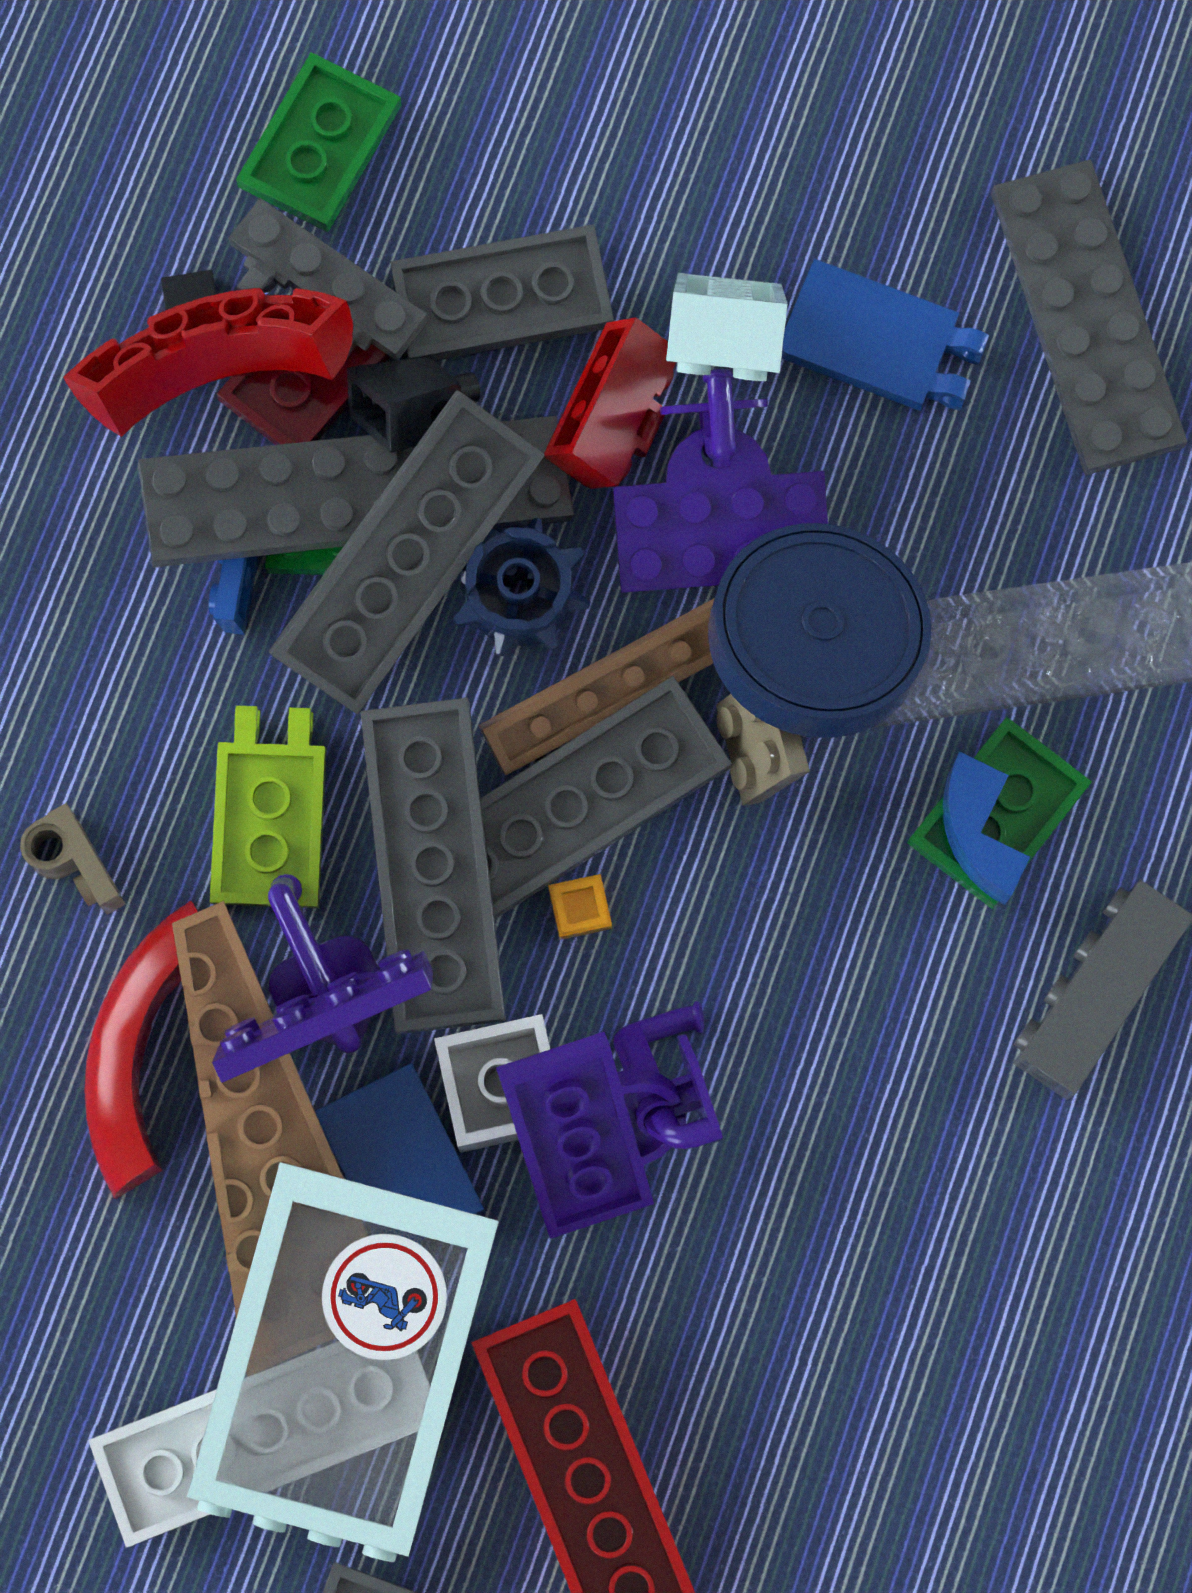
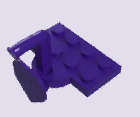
(705, 515)
(320, 991)
(597, 1127)

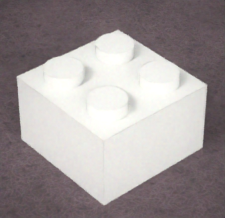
(472, 1082)

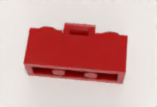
(613, 406)

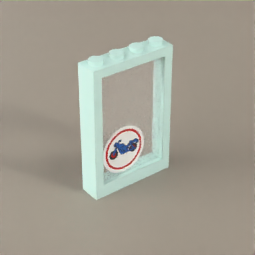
(342, 1362)

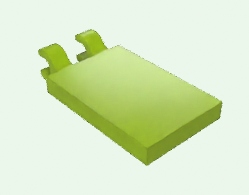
(268, 812)

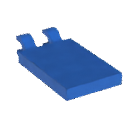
(878, 338)
(396, 1142)

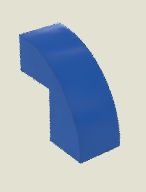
(967, 802)

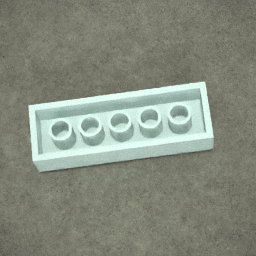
(727, 326)

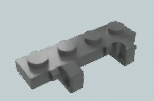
(291, 256)

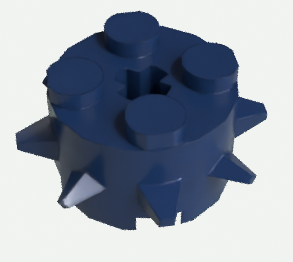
(534, 613)

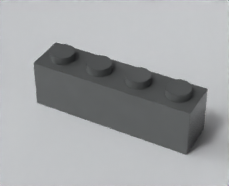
(1102, 989)

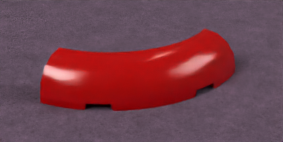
(209, 342)
(118, 1054)

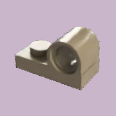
(76, 854)

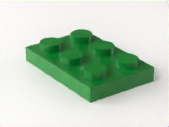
(319, 142)
(1027, 811)

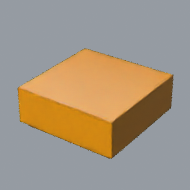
(580, 906)

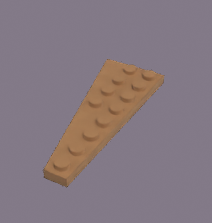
(254, 1116)

